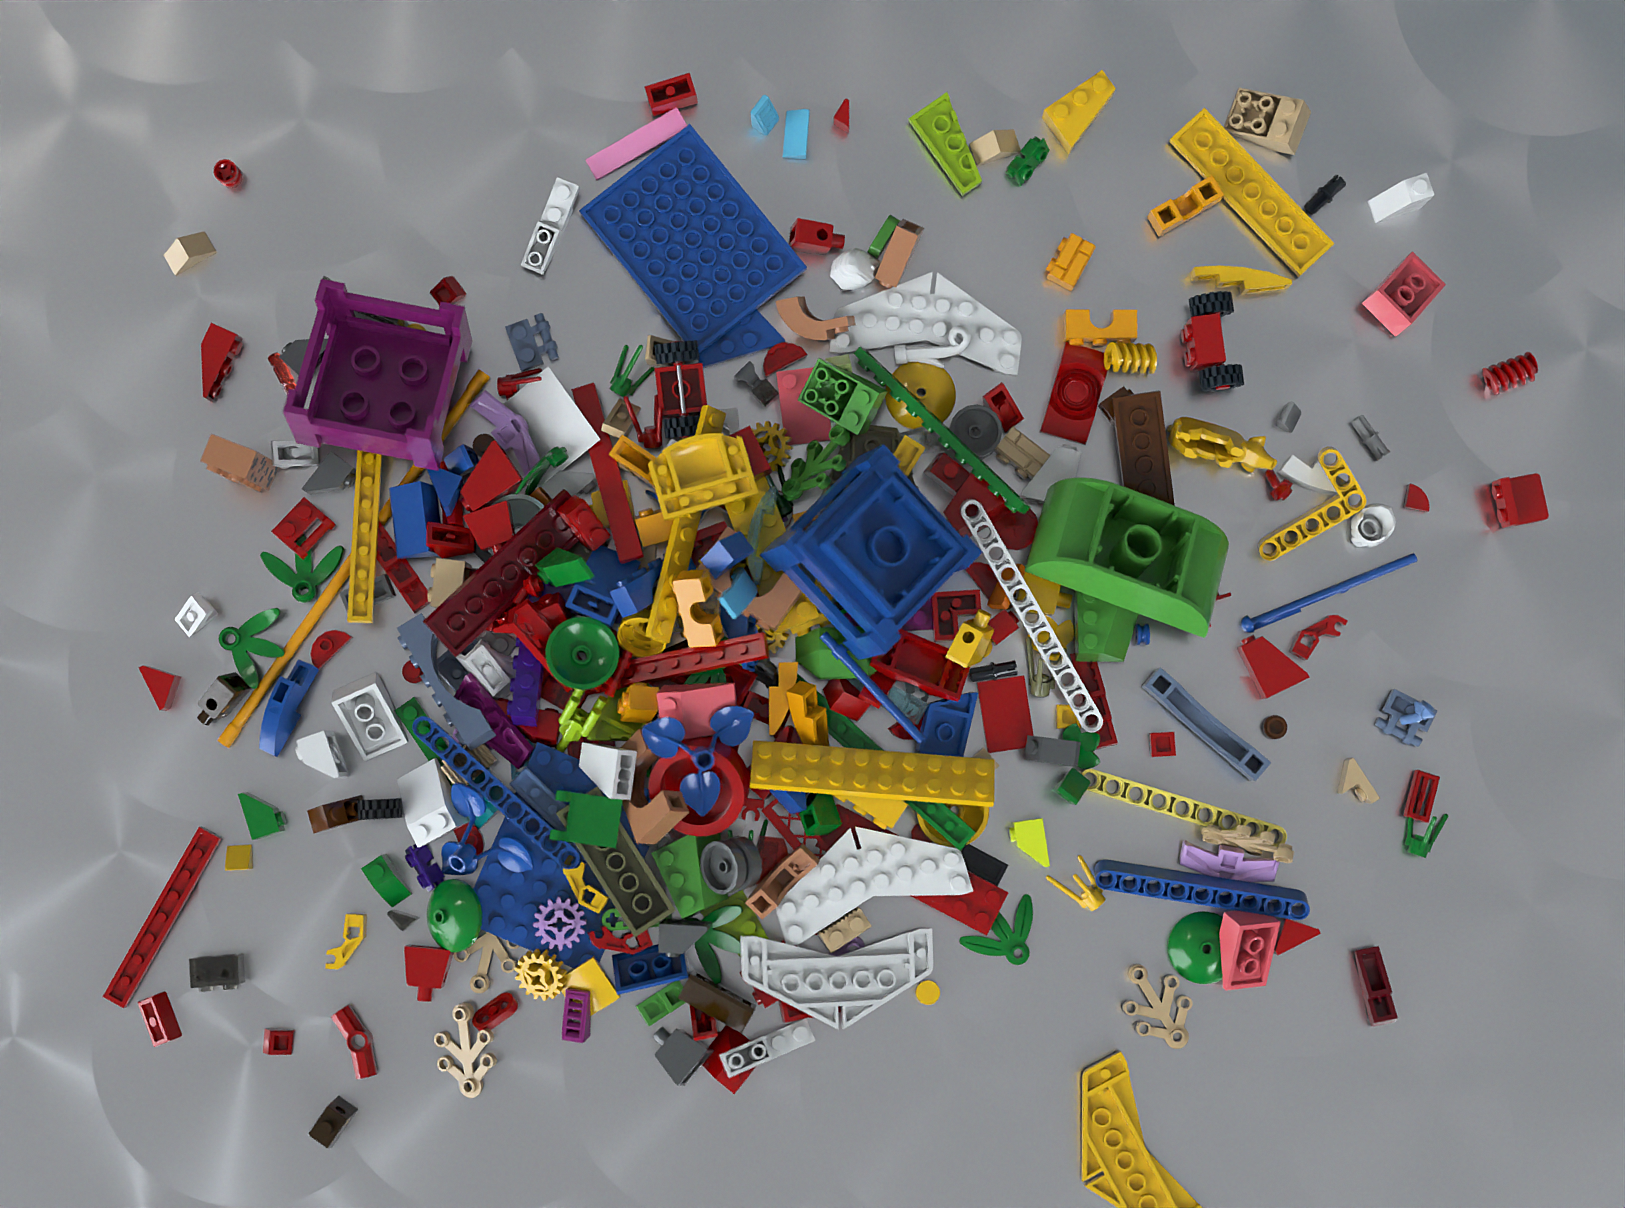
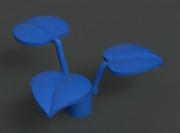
(665, 735)
(462, 857)

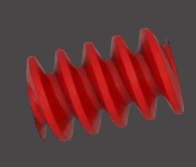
(1510, 371)

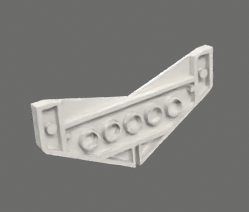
(914, 315)
(880, 868)
(853, 980)

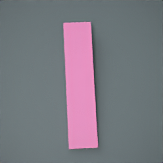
(636, 144)

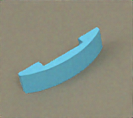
(740, 593)

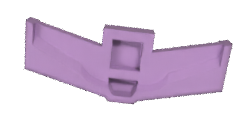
(510, 429)
(1228, 863)

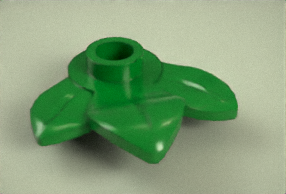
(1088, 745)

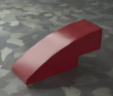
(1375, 986)

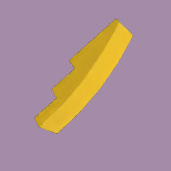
(1249, 279)

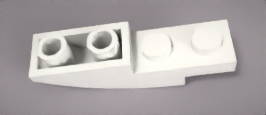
(551, 226)
(767, 1048)

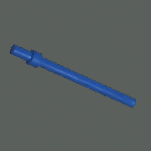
(840, 652)

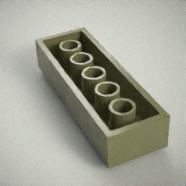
(625, 879)

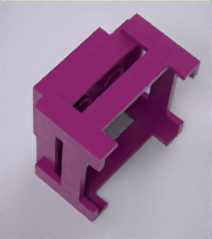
(378, 381)

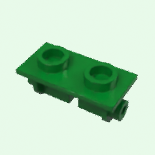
(1034, 152)

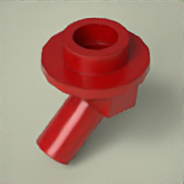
(1280, 490)
(530, 586)

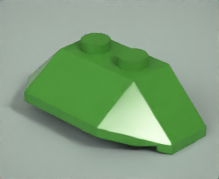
(817, 656)

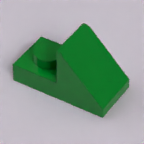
(1072, 786)

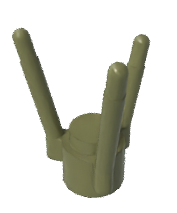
(1039, 682)

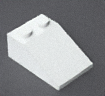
(369, 716)
(428, 803)

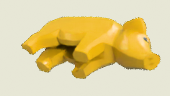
(1218, 443)

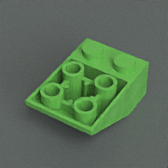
(842, 396)

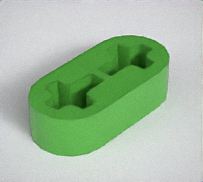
(883, 236)

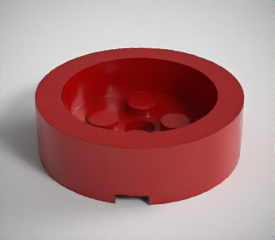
(733, 779)

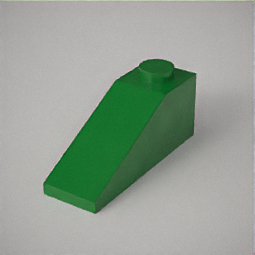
(563, 568)

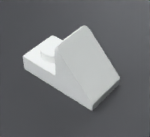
(289, 454)
(195, 614)

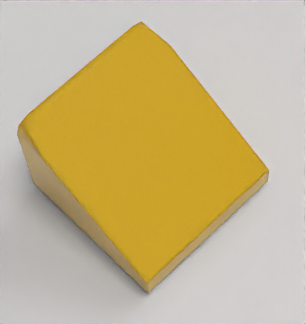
(239, 857)

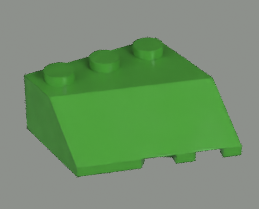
(1101, 629)
(683, 876)

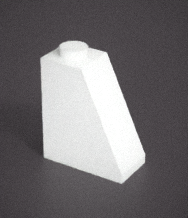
(1401, 198)
(1059, 466)
(609, 768)

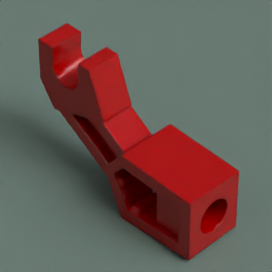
(1322, 627)
(609, 942)

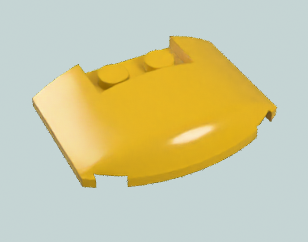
(701, 474)

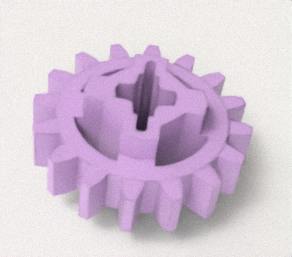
(559, 912)

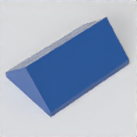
(411, 510)
(647, 969)

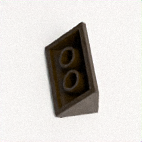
(717, 1001)

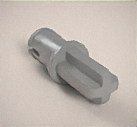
(1370, 437)

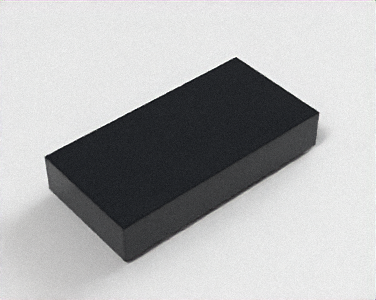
(983, 864)

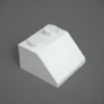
(322, 753)

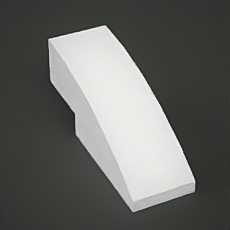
(1308, 477)

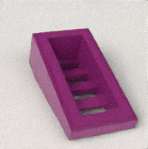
(572, 1030)

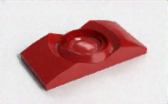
(1075, 394)
(922, 665)

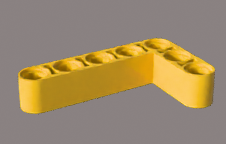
(1319, 512)

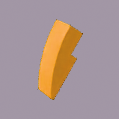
(633, 458)
(778, 695)
(807, 715)

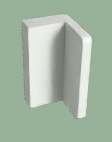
(485, 669)

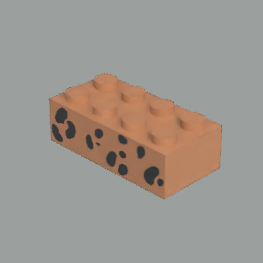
(238, 463)

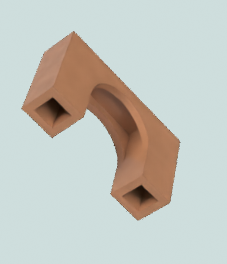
(767, 609)
(653, 819)

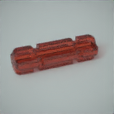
(281, 372)

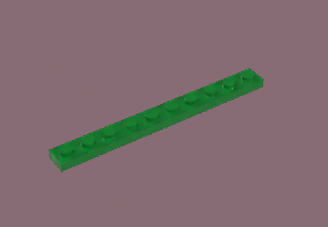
(947, 437)
(936, 814)

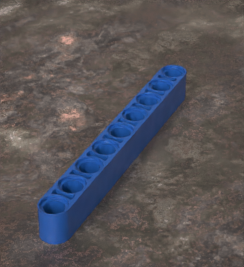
(485, 787)
(1210, 897)

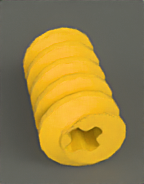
(1130, 355)

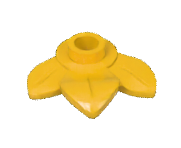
(1063, 632)

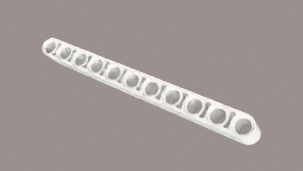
(1033, 628)

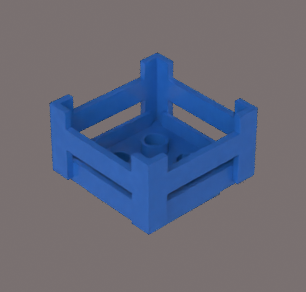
(873, 550)

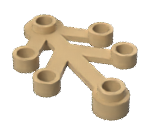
(1253, 845)
(489, 943)
(1160, 1009)
(465, 1053)

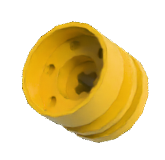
(632, 635)

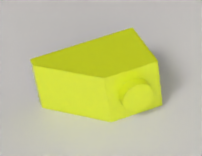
(1031, 839)

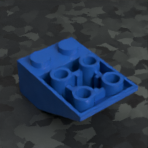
(593, 596)

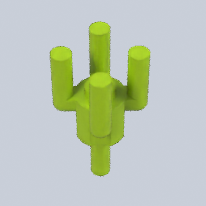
(576, 721)

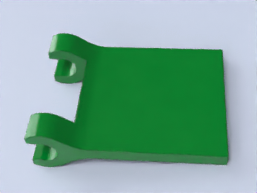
(589, 819)

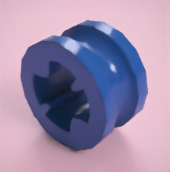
(1142, 634)

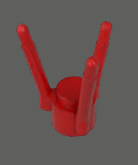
(509, 384)
(652, 434)

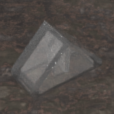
(925, 438)

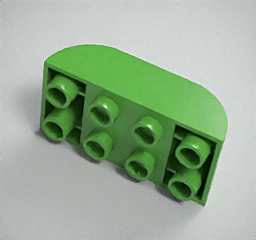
(1130, 551)

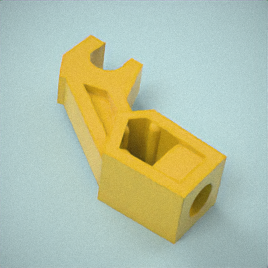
(577, 883)
(345, 951)

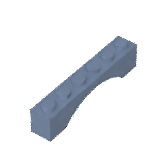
(469, 721)
(1205, 725)

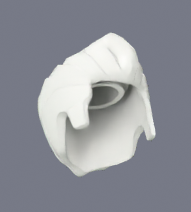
(854, 269)
(1372, 525)

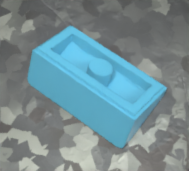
(796, 134)

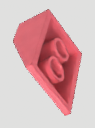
(1404, 294)
(800, 420)
(695, 705)
(1247, 948)

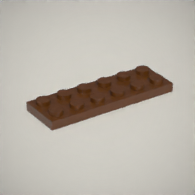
(1143, 445)

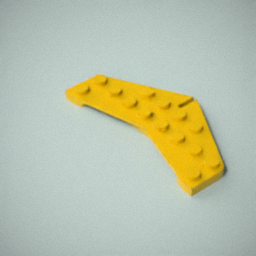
(1116, 1144)

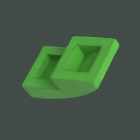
(661, 1003)

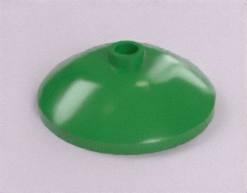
(584, 636)
(454, 915)
(1187, 944)

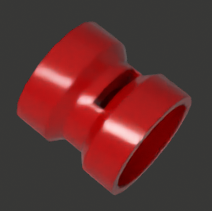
(225, 169)

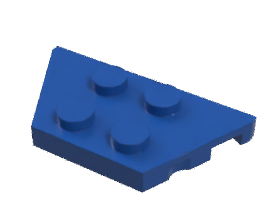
(746, 338)
(947, 726)

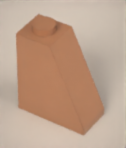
(898, 253)

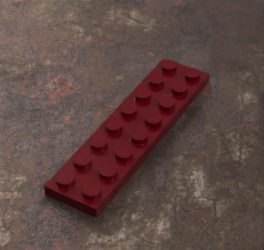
(500, 578)

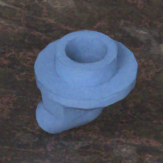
(1422, 712)

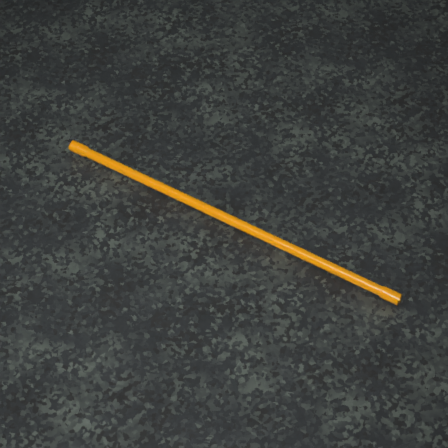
(235, 726)

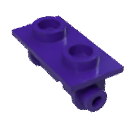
(426, 874)

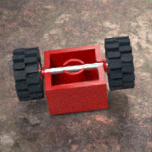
(1206, 343)
(680, 387)

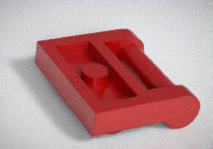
(297, 522)

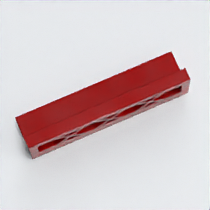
(532, 631)
(785, 831)

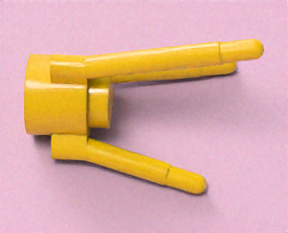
(1091, 896)

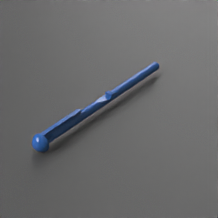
(1294, 607)

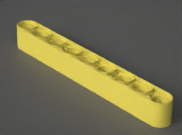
(1171, 801)

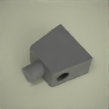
(680, 1054)

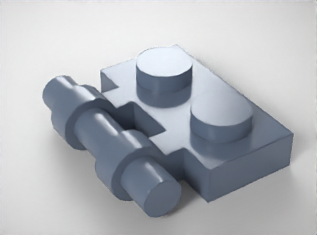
(525, 345)
(1398, 705)

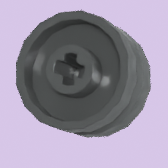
(983, 420)
(731, 865)

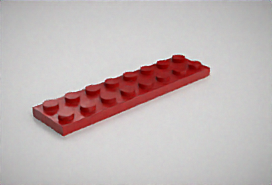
(973, 909)

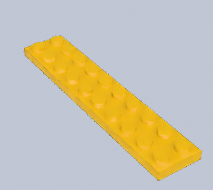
(872, 773)

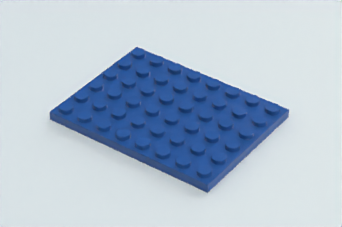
(693, 239)
(513, 897)

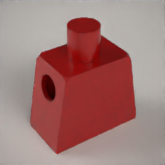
(805, 236)
(947, 473)
(491, 526)
(426, 968)

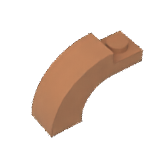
(804, 323)
(780, 880)

